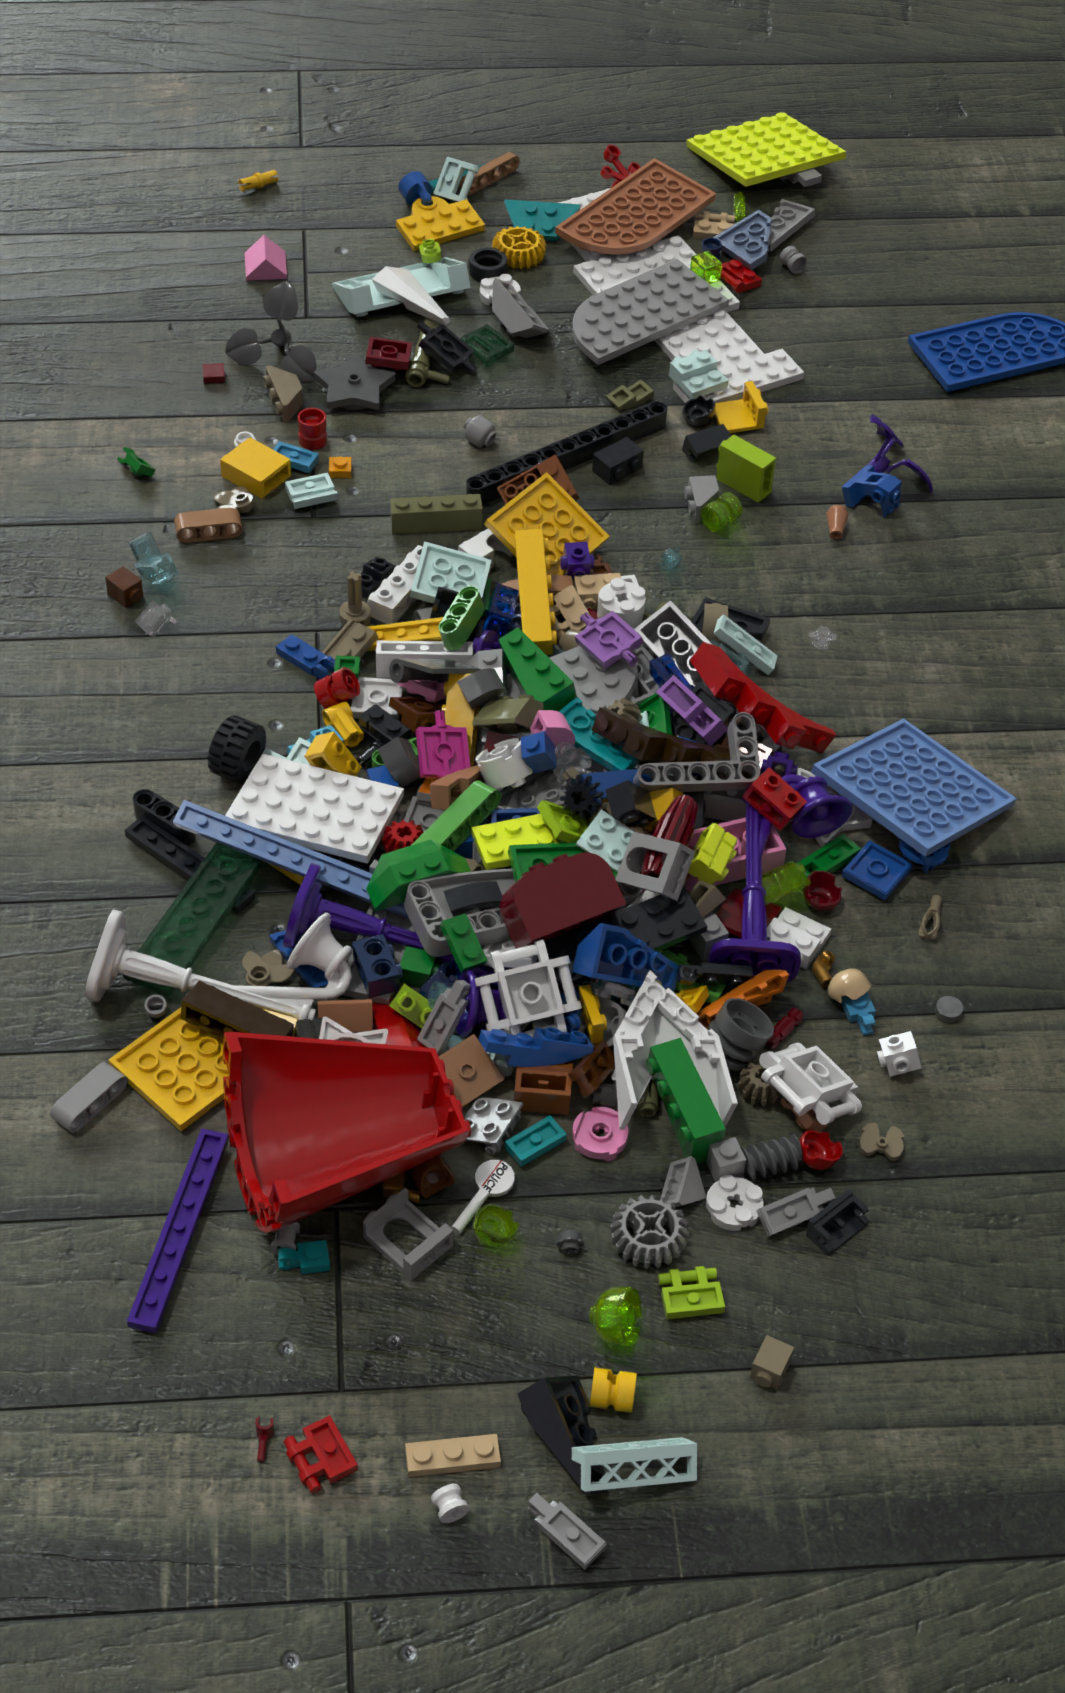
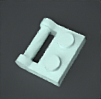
(451, 177)

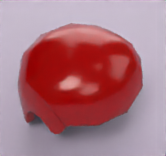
(819, 1150)

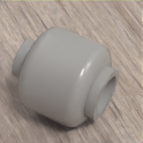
(480, 431)

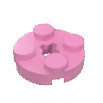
(594, 1146)

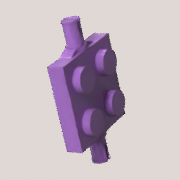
(608, 639)

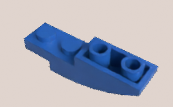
(543, 1049)

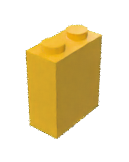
(255, 467)

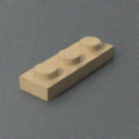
(452, 1455)

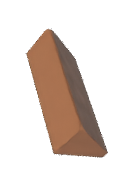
(351, 1014)

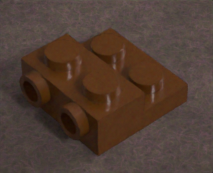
(415, 711)

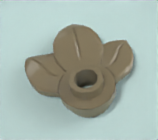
(237, 498)
(266, 968)

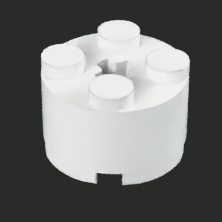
(624, 599)
(503, 765)

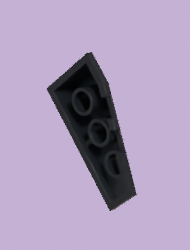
(559, 1414)

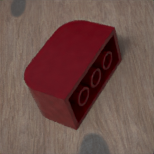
(559, 898)

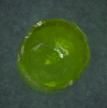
(494, 1225)

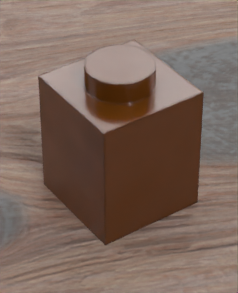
(124, 587)

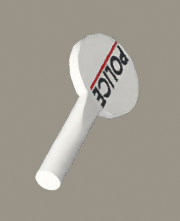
(492, 1179)

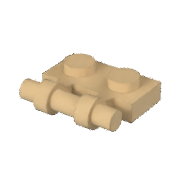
(706, 229)
(572, 607)

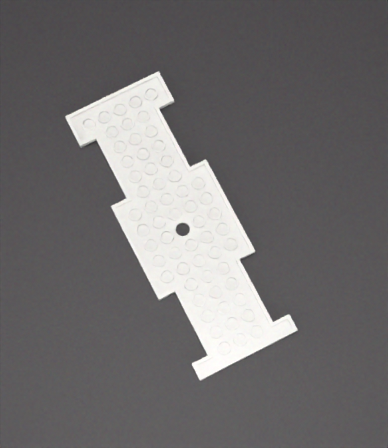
(718, 333)

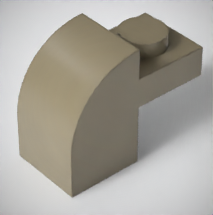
(712, 613)

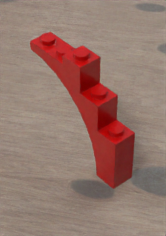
(781, 723)

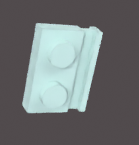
(311, 490)

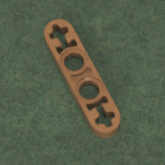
(506, 164)

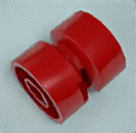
(312, 428)
(337, 688)

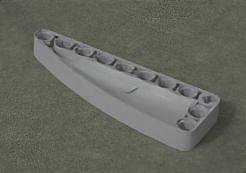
(428, 908)

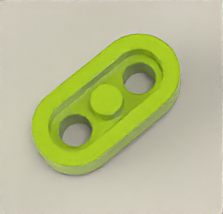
(430, 251)

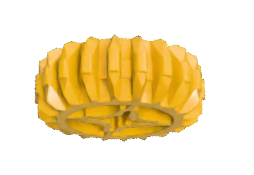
(521, 246)

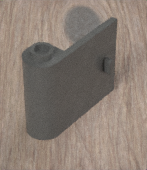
(438, 669)

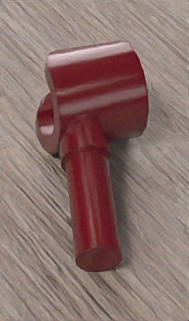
(263, 1434)

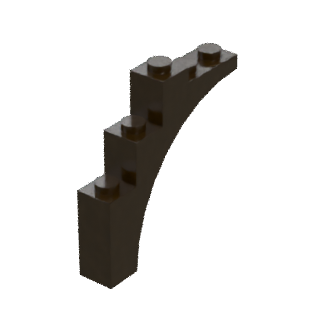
(655, 745)

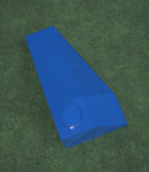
(622, 958)

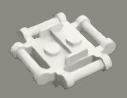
(528, 990)
(810, 1082)

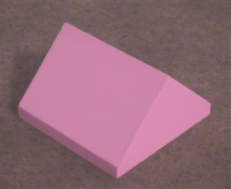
(265, 261)

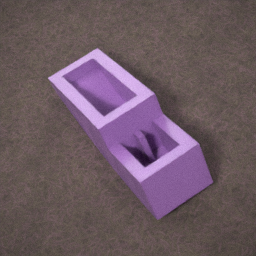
(692, 710)

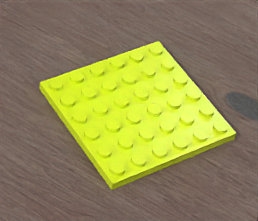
(765, 149)

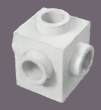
(899, 1054)

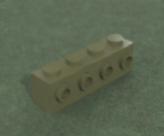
(436, 514)

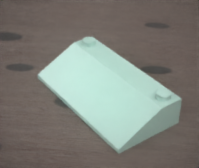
(437, 278)

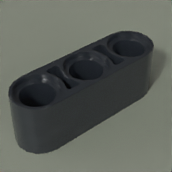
(160, 813)

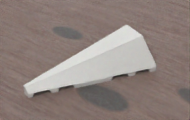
(403, 286)

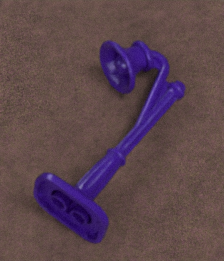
(815, 819)
(310, 906)

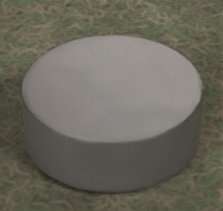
(949, 1009)

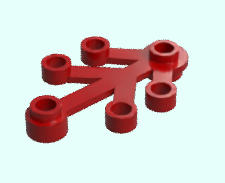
(611, 155)

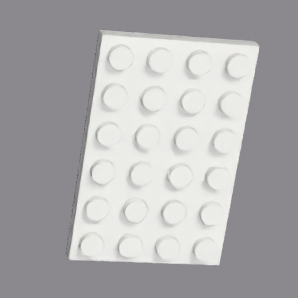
(316, 807)

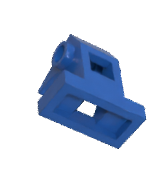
(880, 486)

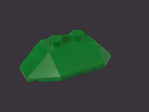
(413, 863)

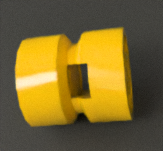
(613, 1390)

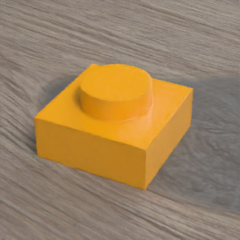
(340, 467)

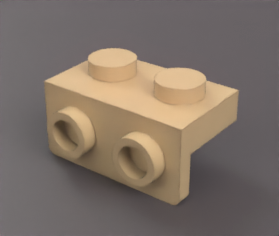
(590, 585)

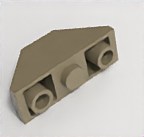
(284, 391)

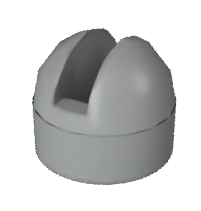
(155, 1002)

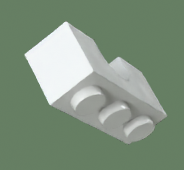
(484, 546)

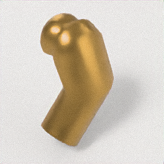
(822, 967)

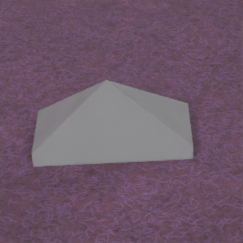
(683, 1183)

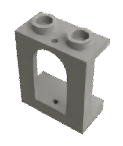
(672, 873)
(399, 1208)

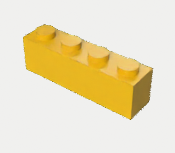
(459, 713)

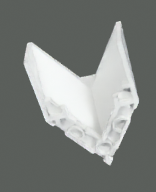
(658, 1018)

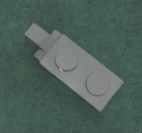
(445, 1017)
(793, 1209)
(566, 1530)

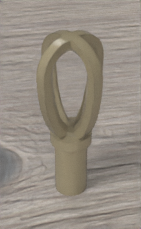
(934, 913)

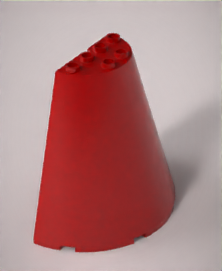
(330, 1119)

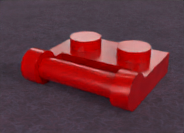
(739, 276)

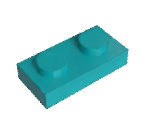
(535, 1141)

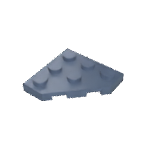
(748, 239)

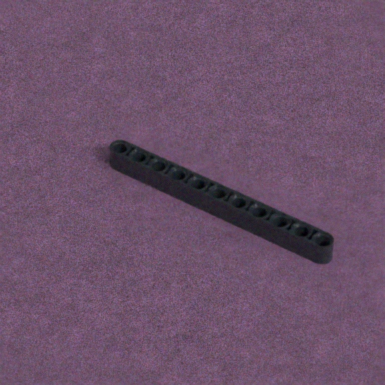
(573, 449)

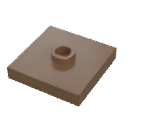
(470, 1070)

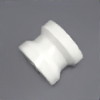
(449, 1503)

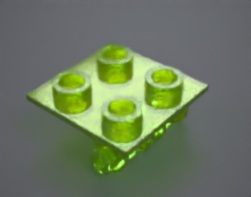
(784, 881)

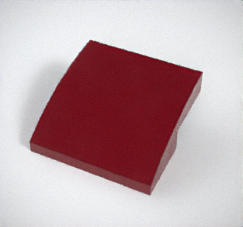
(731, 912)

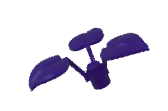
(881, 462)

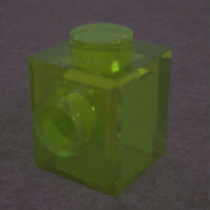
(706, 267)

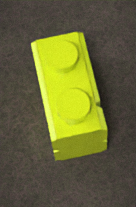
(712, 854)

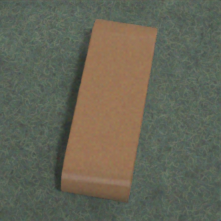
(208, 525)

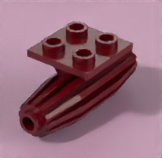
(674, 825)

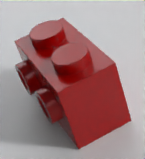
(774, 799)

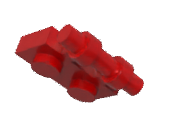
(328, 1448)

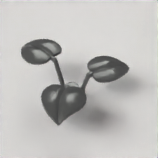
(245, 349)

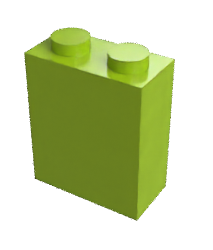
(745, 468)

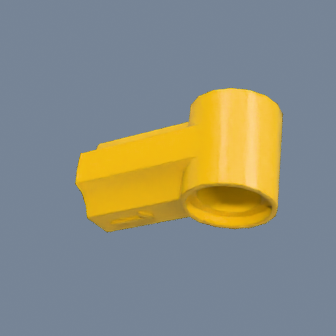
(342, 720)

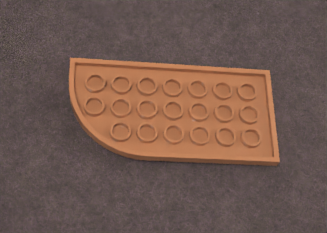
(636, 211)

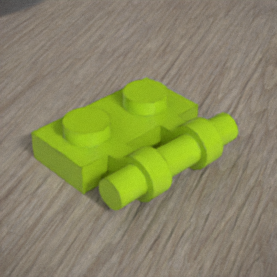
(692, 1299)

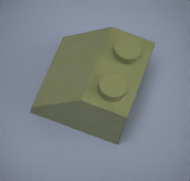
(508, 714)

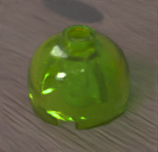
(616, 1315)

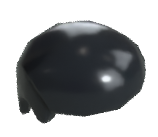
(702, 413)

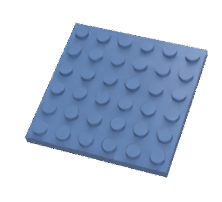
(914, 786)

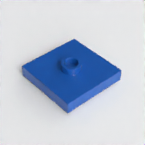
(877, 870)

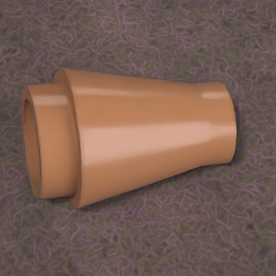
(836, 518)

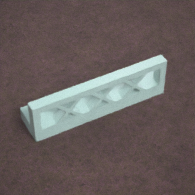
(636, 1451)

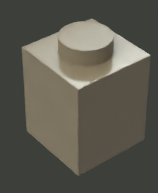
(771, 1363)

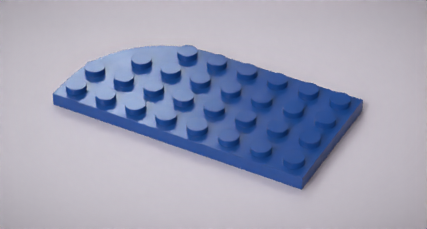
(991, 348)

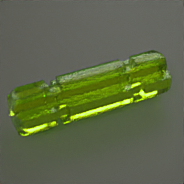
(739, 206)

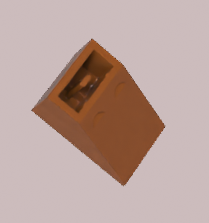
(552, 466)
(544, 1088)

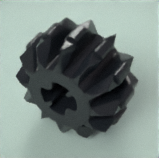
(574, 799)

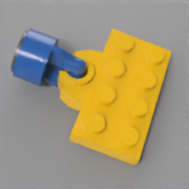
(433, 216)

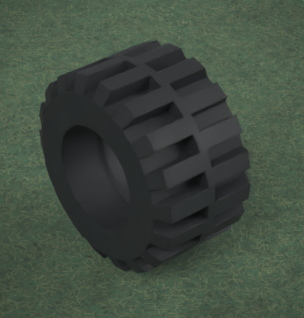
(236, 748)

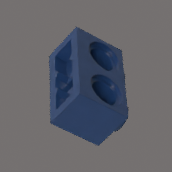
(377, 966)

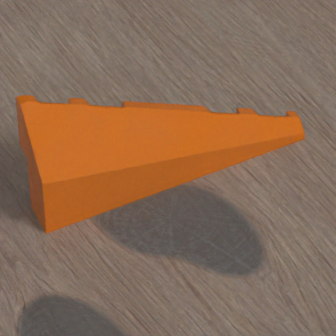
(756, 990)

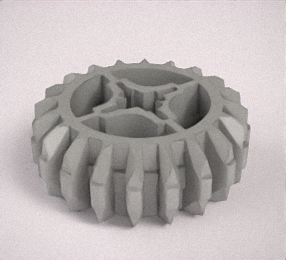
(651, 1241)

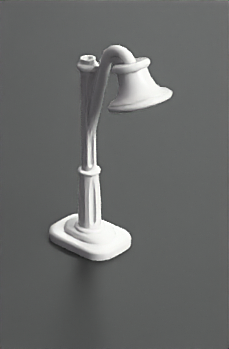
(315, 949)

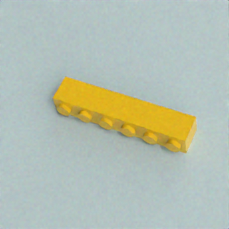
(534, 588)

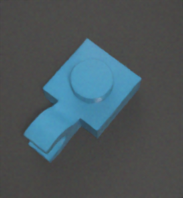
(860, 1011)

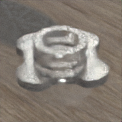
(822, 637)

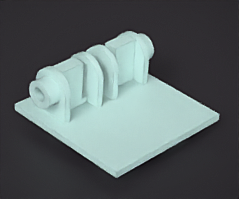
(606, 839)

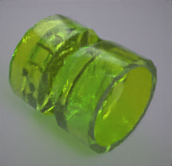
(721, 512)

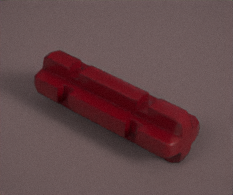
(785, 1027)

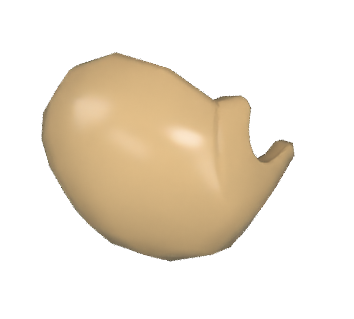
(848, 983)

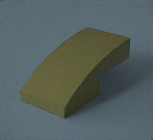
(630, 397)

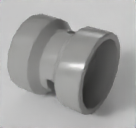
(793, 259)

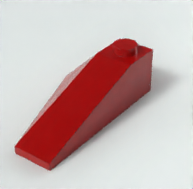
(400, 1029)

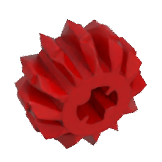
(401, 835)

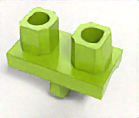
(411, 1005)

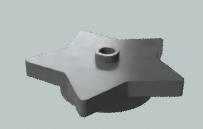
(354, 384)

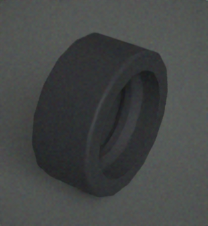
(485, 256)

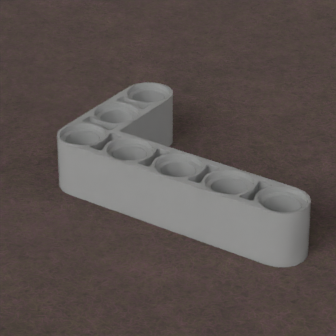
(708, 769)

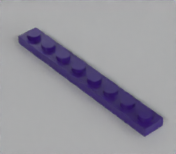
(177, 1231)

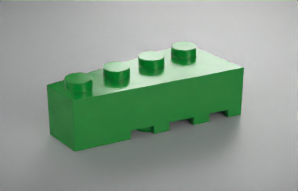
(536, 672)
(685, 1099)

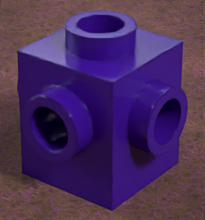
(576, 559)
(779, 759)

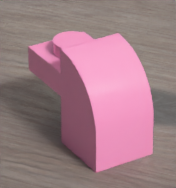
(554, 725)

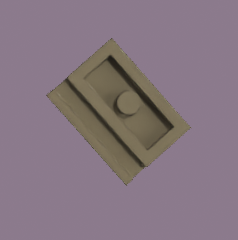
(351, 640)

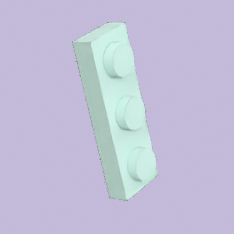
(745, 644)

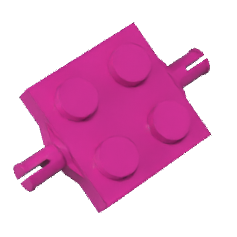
(442, 748)

